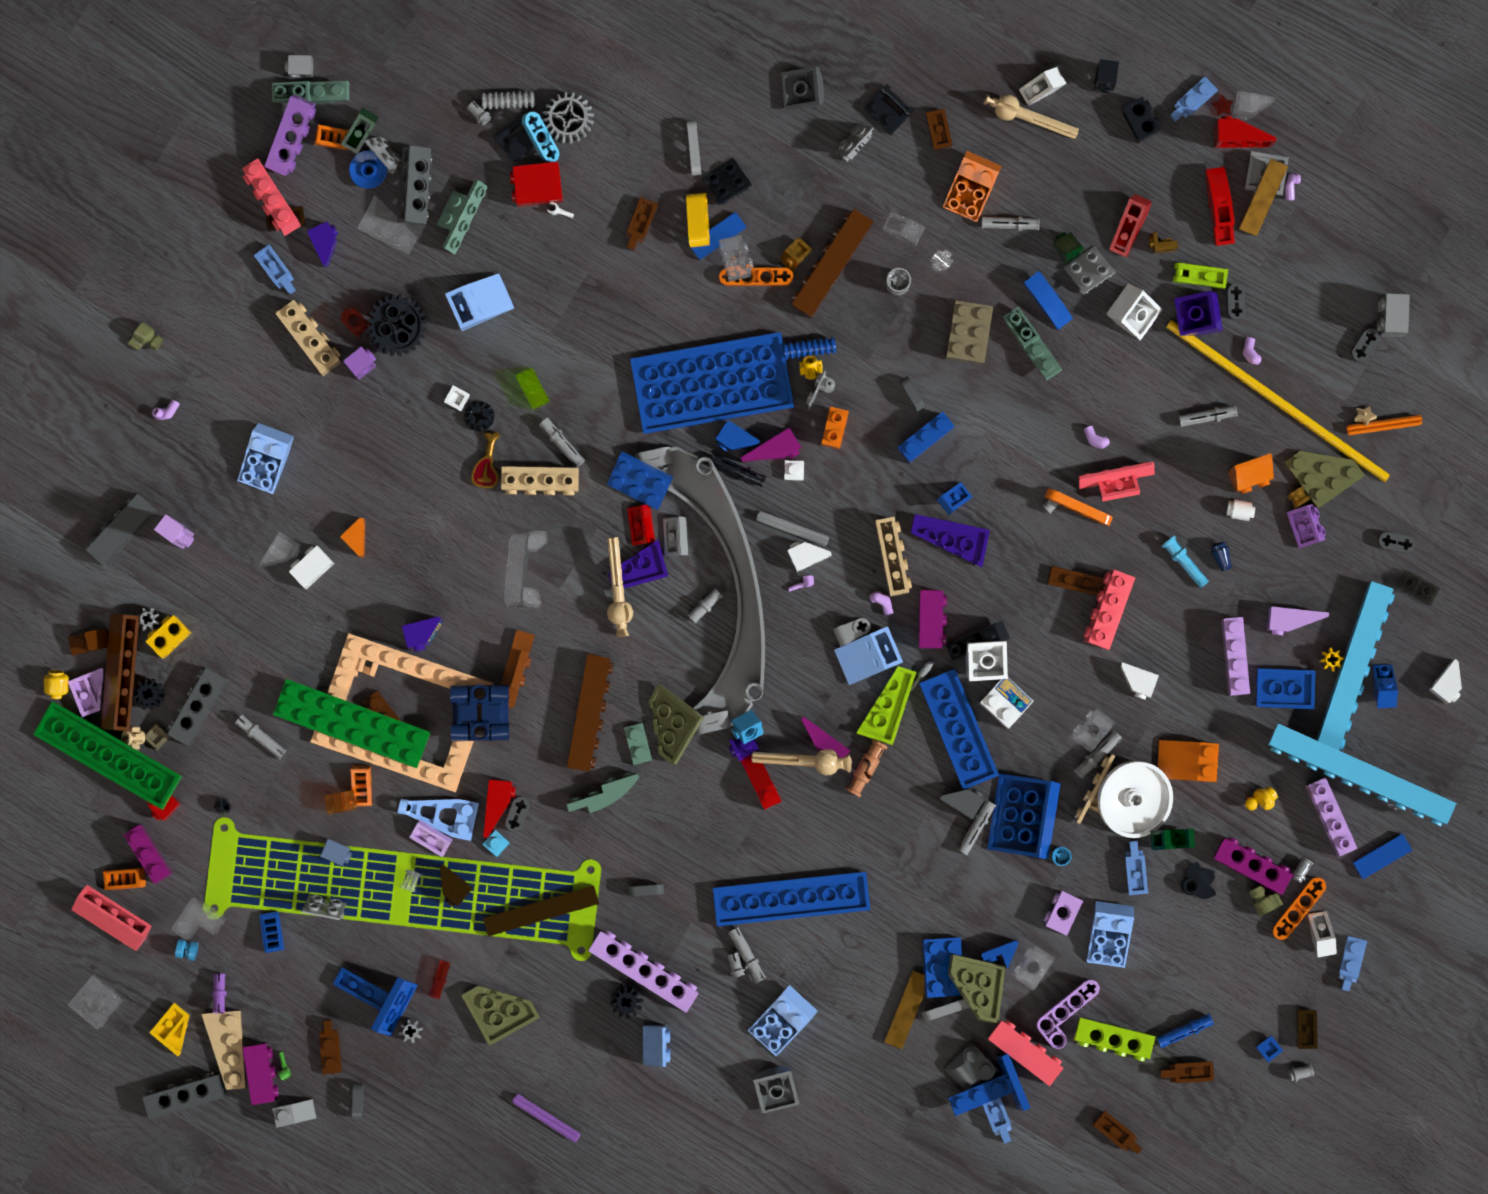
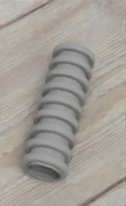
(508, 100)

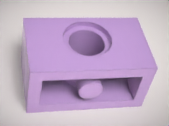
(1064, 924)

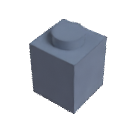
(336, 852)

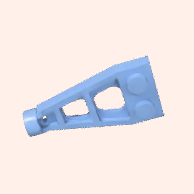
(464, 820)

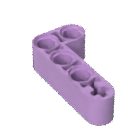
(1069, 1011)

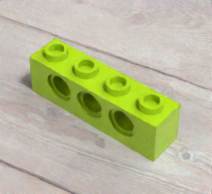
(1144, 1041)

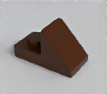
(88, 642)

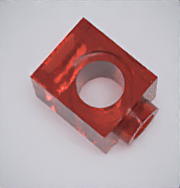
(358, 329)

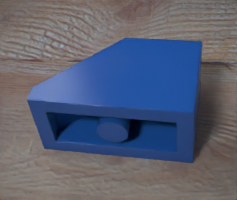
(735, 438)

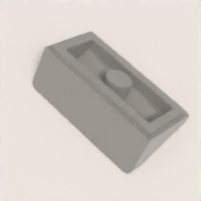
(675, 536)

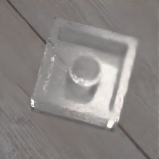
(96, 1002)

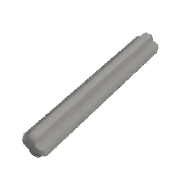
(792, 528)

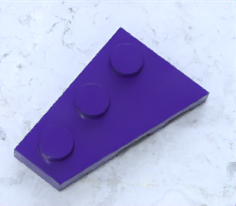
(643, 567)

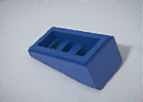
(267, 948)

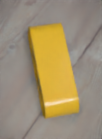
(698, 220)

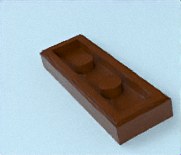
(1075, 581)

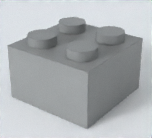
(1393, 315)

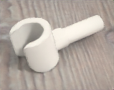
(559, 211)

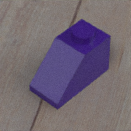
(324, 241)

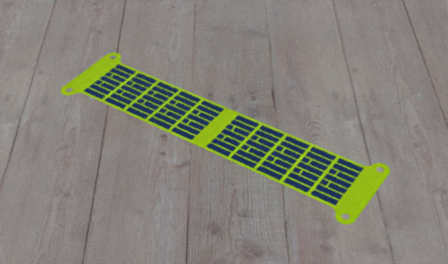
(284, 872)

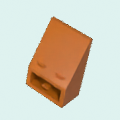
(972, 186)

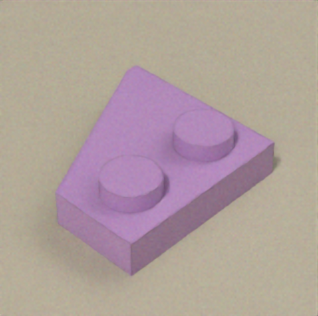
(88, 691)

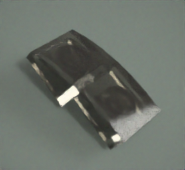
(1418, 587)

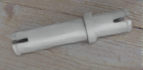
(1033, 224)
(1231, 411)
(564, 445)
(262, 738)
(1097, 755)
(976, 827)
(744, 950)

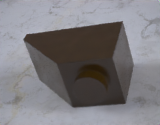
(453, 886)

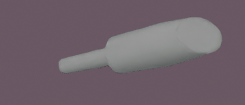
(923, 672)

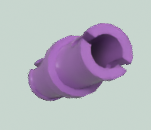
(219, 993)

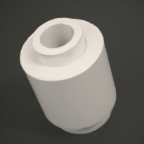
(1240, 510)

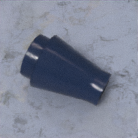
(1222, 556)

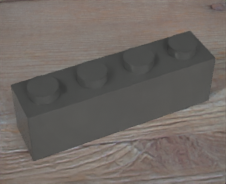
(121, 529)

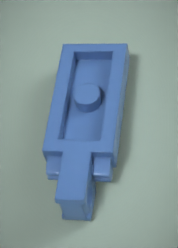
(1194, 99)
(275, 268)
(1135, 870)
(1351, 961)
(998, 1119)

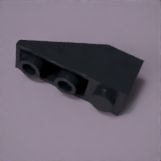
(994, 632)

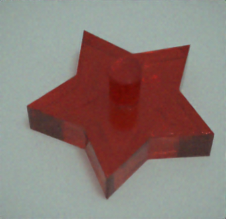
(1223, 106)

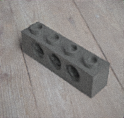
(406, 212)
(187, 735)
(155, 1108)

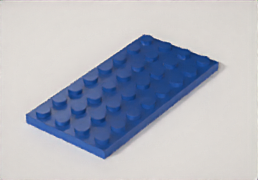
(712, 383)

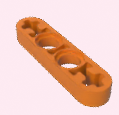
(756, 281)
(1078, 507)
(1301, 910)

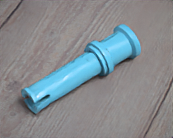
(1179, 554)

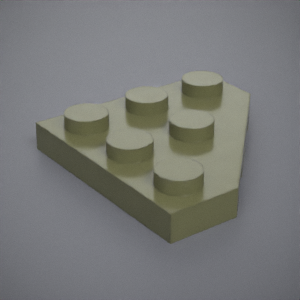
(1323, 475)
(673, 723)
(979, 985)
(498, 1012)

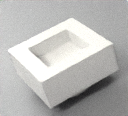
(457, 398)
(794, 470)

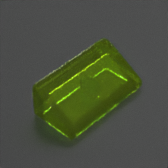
(532, 388)

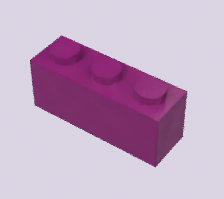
(932, 619)
(148, 854)
(260, 1073)

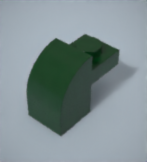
(1172, 839)

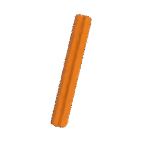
(1382, 425)

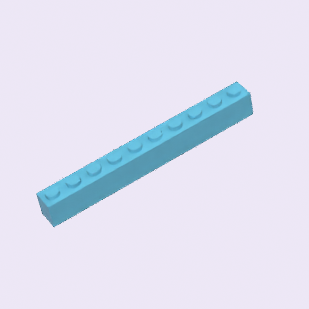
(1355, 665)
(1361, 774)

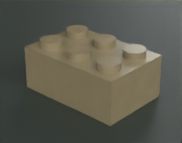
(969, 332)

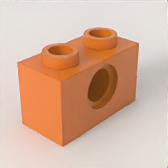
(834, 428)

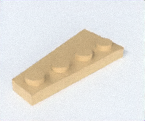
(227, 1043)

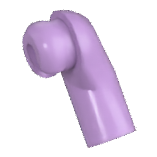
(1289, 186)
(1249, 353)
(166, 413)
(1095, 440)
(882, 599)

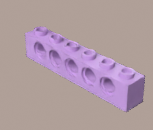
(689, 990)

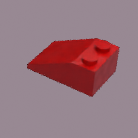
(1239, 134)

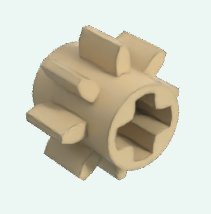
(134, 737)

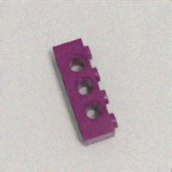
(1277, 884)

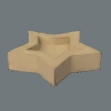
(1365, 415)

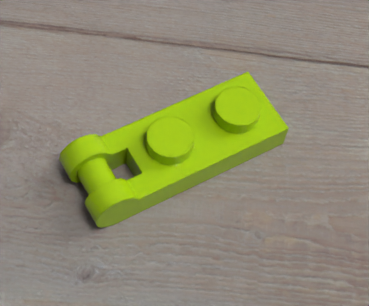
(1200, 275)

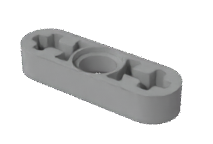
(694, 147)
(944, 1010)

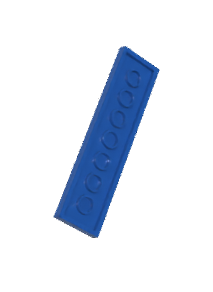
(791, 899)

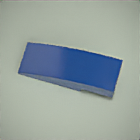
(1048, 300)

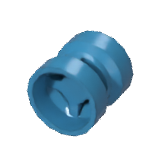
(1063, 854)
(186, 949)

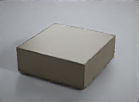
(156, 736)

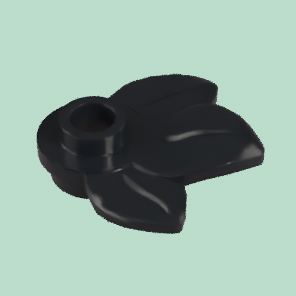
(1201, 880)

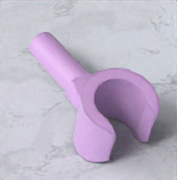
(808, 581)

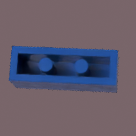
(925, 437)

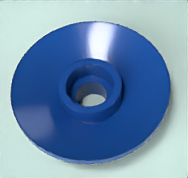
(359, 172)

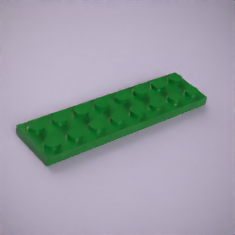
(351, 723)
(107, 755)

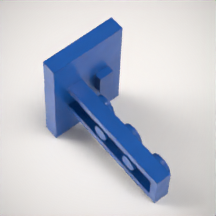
(389, 1004)
(992, 1090)

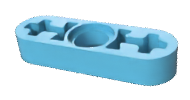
(548, 139)

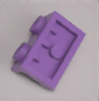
(1306, 526)

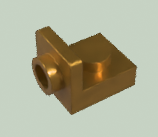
(1165, 245)
(795, 254)

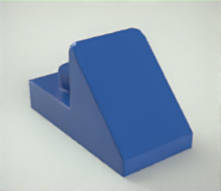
(954, 498)
(1006, 951)

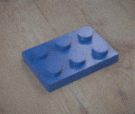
(640, 480)
(1285, 688)
(936, 964)

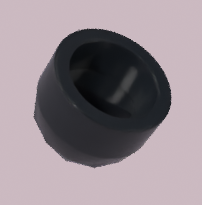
(222, 806)

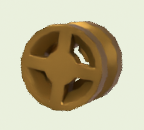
(1298, 497)

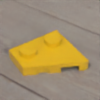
(172, 1028)

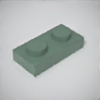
(638, 744)

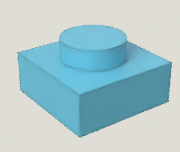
(496, 843)

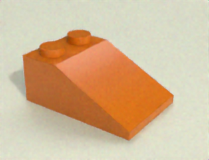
(1252, 473)
(1188, 760)

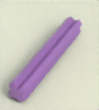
(546, 1118)

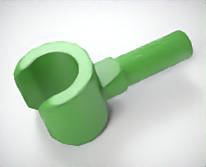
(285, 1072)

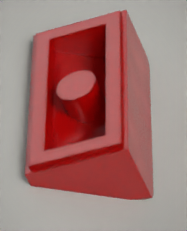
(640, 525)

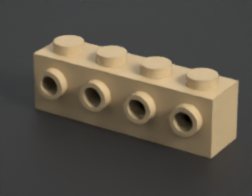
(308, 337)
(540, 480)
(892, 557)

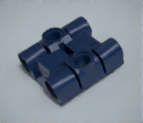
(494, 713)

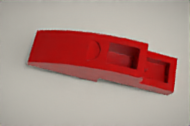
(1221, 206)

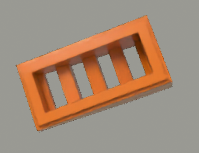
(321, 128)
(362, 769)
(134, 873)

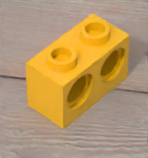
(171, 640)

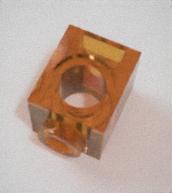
(340, 802)

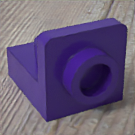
(742, 750)

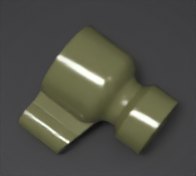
(143, 335)
(1263, 903)

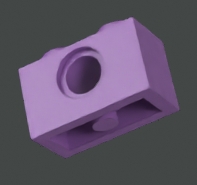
(361, 362)

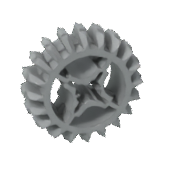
(571, 101)

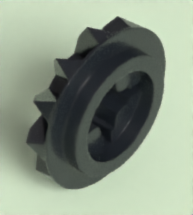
(482, 424)

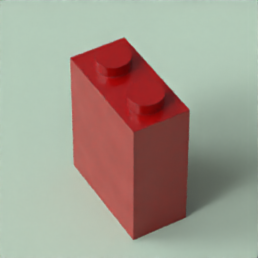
(536, 184)

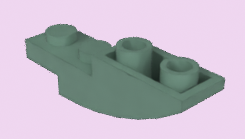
(313, 91)
(1031, 343)
(612, 792)

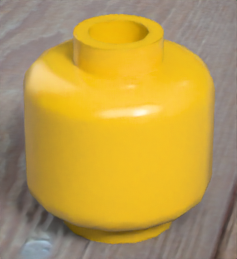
(56, 684)

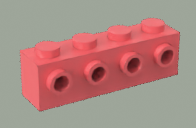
(271, 197)
(1109, 609)
(111, 917)
(1026, 1053)

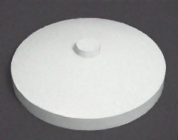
(1135, 799)

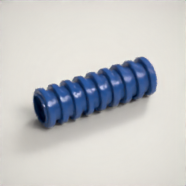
(809, 348)

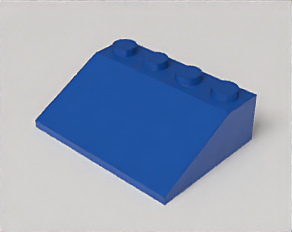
(1023, 816)

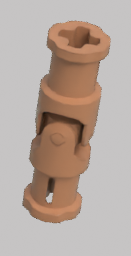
(864, 771)

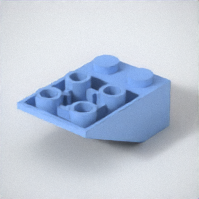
(479, 301)
(265, 458)
(868, 655)
(1110, 934)
(782, 1020)
(655, 1045)

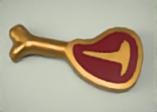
(483, 472)

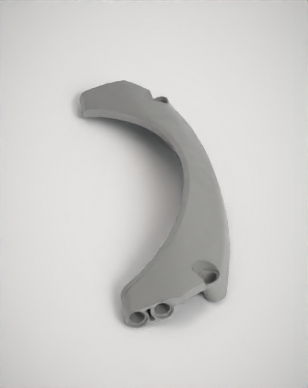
(746, 662)

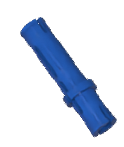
(1185, 1030)

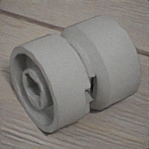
(898, 281)

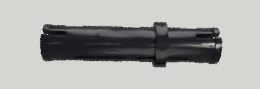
(738, 470)

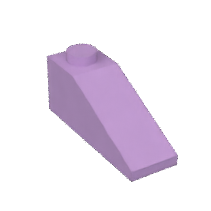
(1288, 619)

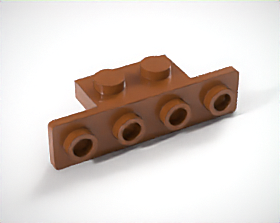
(516, 664)

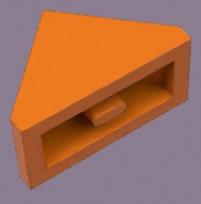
(355, 537)

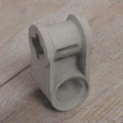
(848, 632)

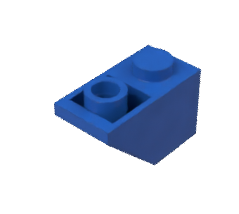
(1385, 686)

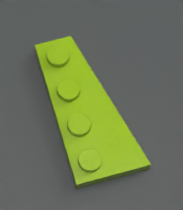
(887, 711)

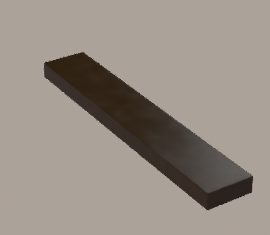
(541, 911)

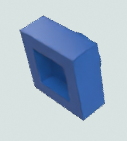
(1269, 1048)

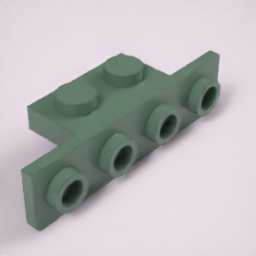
(459, 214)

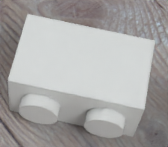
(311, 566)

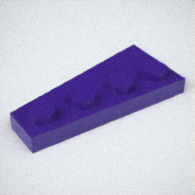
(959, 539)

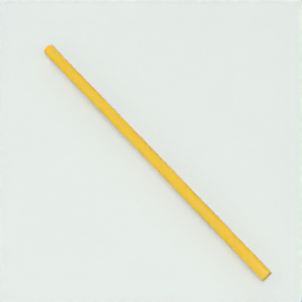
(1281, 403)

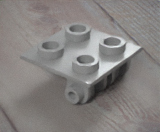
(859, 135)
(381, 148)
(1089, 270)
(823, 383)
(324, 907)

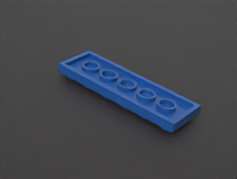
(959, 729)

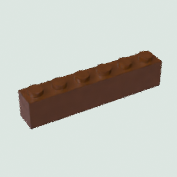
(832, 264)
(120, 672)
(589, 712)

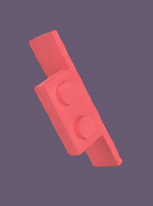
(1117, 482)

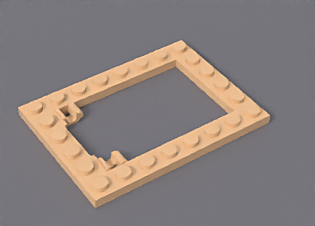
(353, 660)

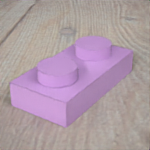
(431, 838)

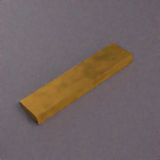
(1263, 197)
(906, 1011)

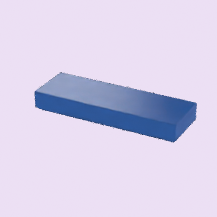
(727, 228)
(1382, 856)

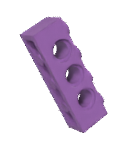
(275, 159)

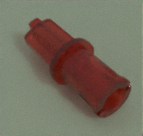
(439, 979)

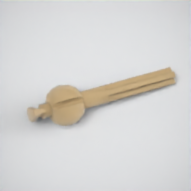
(1008, 108)
(619, 611)
(825, 761)

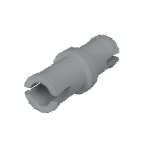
(704, 605)

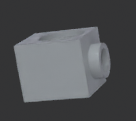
(299, 66)

